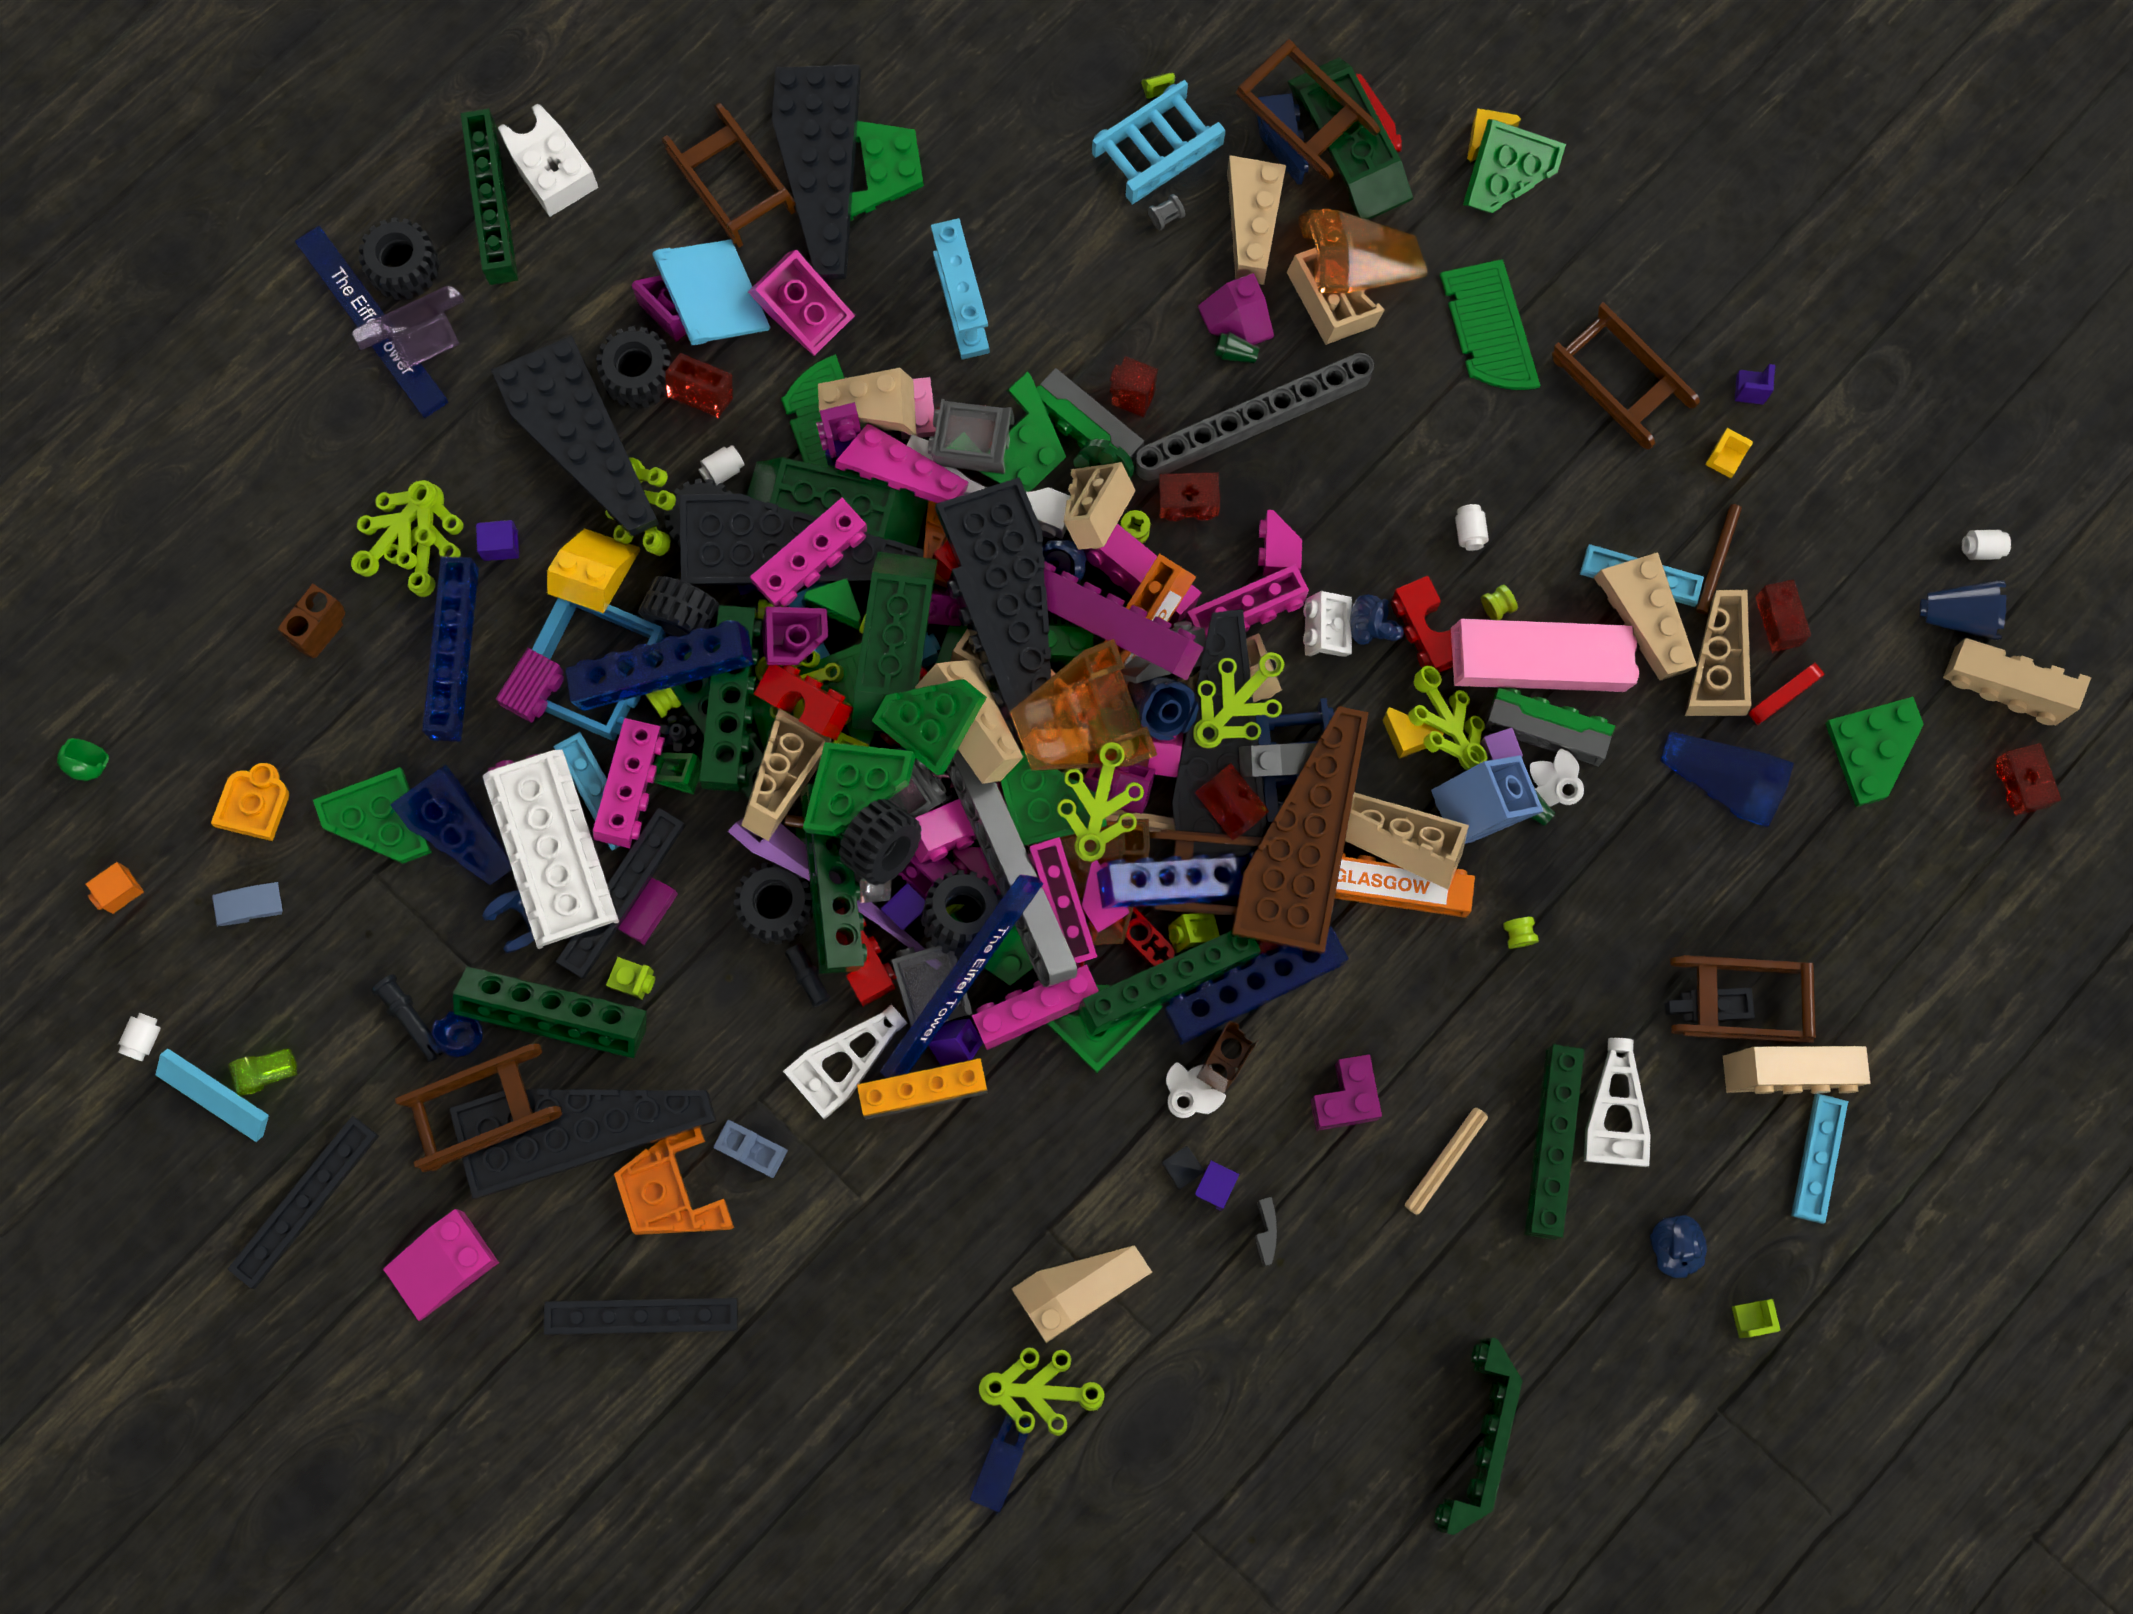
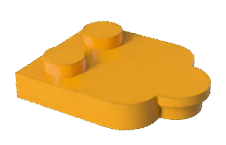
(252, 802)

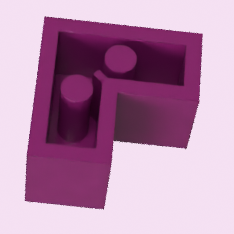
(1122, 777)
(1356, 1100)

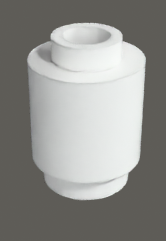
(721, 465)
(1471, 527)
(1986, 544)
(139, 1037)

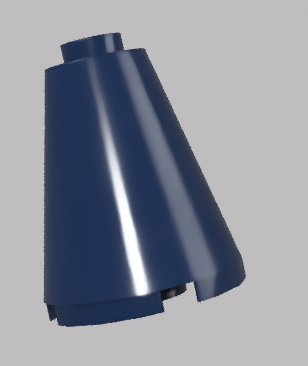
(1968, 609)
(1164, 706)

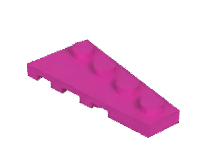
(889, 460)

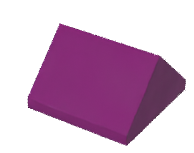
(657, 302)

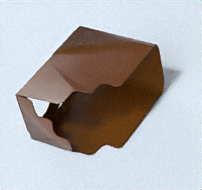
(318, 633)
(1216, 1080)

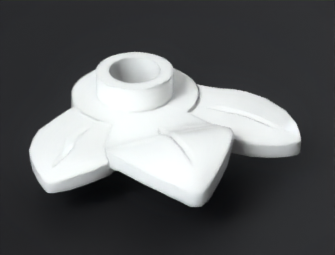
(1553, 776)
(1187, 1085)

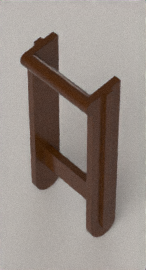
(1327, 134)
(714, 144)
(1630, 418)
(1184, 847)
(1708, 999)
(516, 1097)

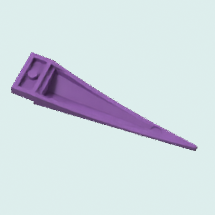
(791, 854)

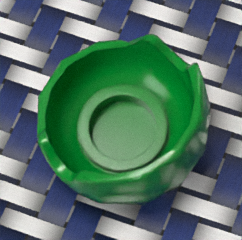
(82, 759)

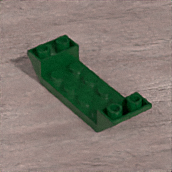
(1364, 160)
(815, 488)
(892, 632)
(1490, 1360)

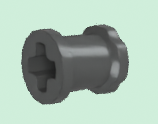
(1166, 212)

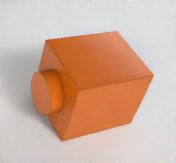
(113, 888)

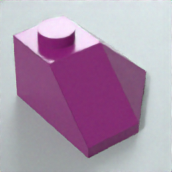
(1238, 309)
(792, 633)

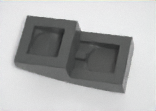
(1267, 1241)

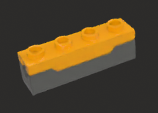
(922, 1089)

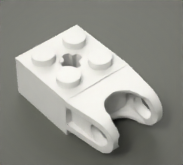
(549, 163)

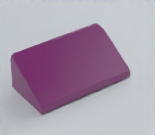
(648, 910)

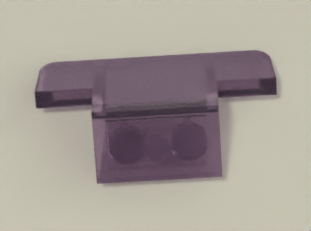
(416, 329)

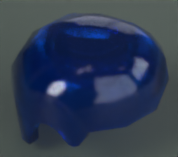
(457, 1034)

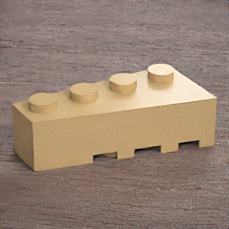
(988, 743)
(785, 769)

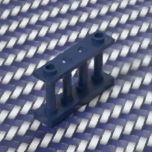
(1267, 724)

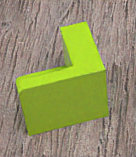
(1756, 1318)

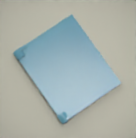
(710, 291)

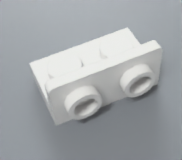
(1328, 624)

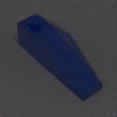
(1737, 777)
(452, 823)

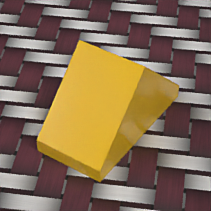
(1479, 125)
(1404, 735)

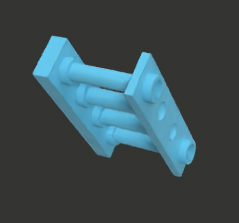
(1161, 168)
(960, 288)

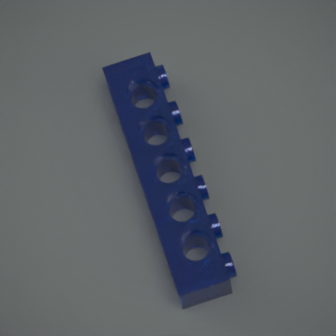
(450, 649)
(732, 655)
(1119, 892)
(1189, 1026)

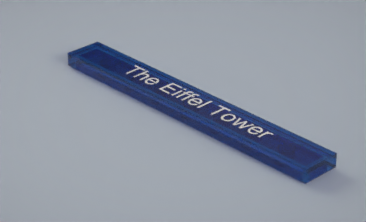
(362, 310)
(962, 975)

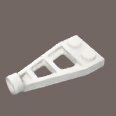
(816, 1084)
(1611, 1146)

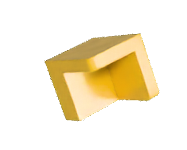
(1729, 453)

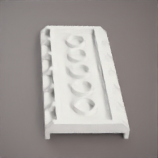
(550, 847)

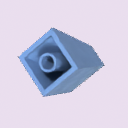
(1489, 797)

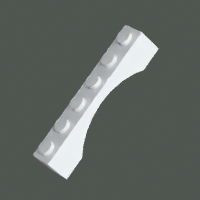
(1047, 503)

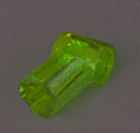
(253, 1073)

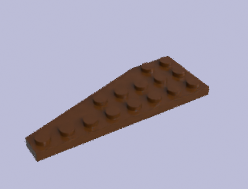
(1296, 868)

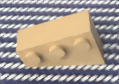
(1332, 313)
(880, 399)
(1096, 503)

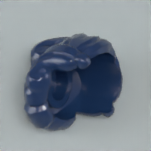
(1068, 556)
(1370, 620)
(1679, 1246)

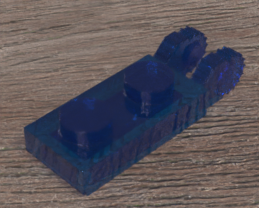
(999, 1469)

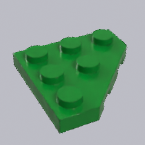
(1510, 165)
(931, 720)
(1875, 747)
(852, 779)
(1033, 802)
(366, 817)
(1102, 1047)

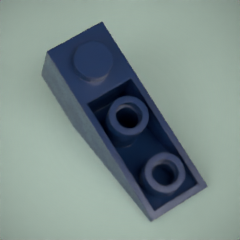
(1289, 114)

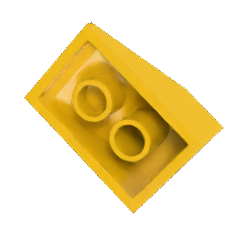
(590, 569)

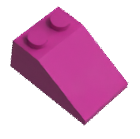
(801, 302)
(440, 1264)

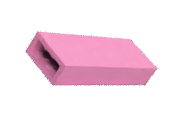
(1544, 655)

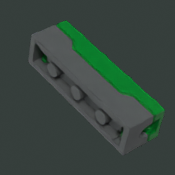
(1083, 417)
(1550, 726)

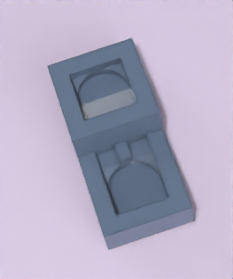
(247, 903)
(750, 1149)

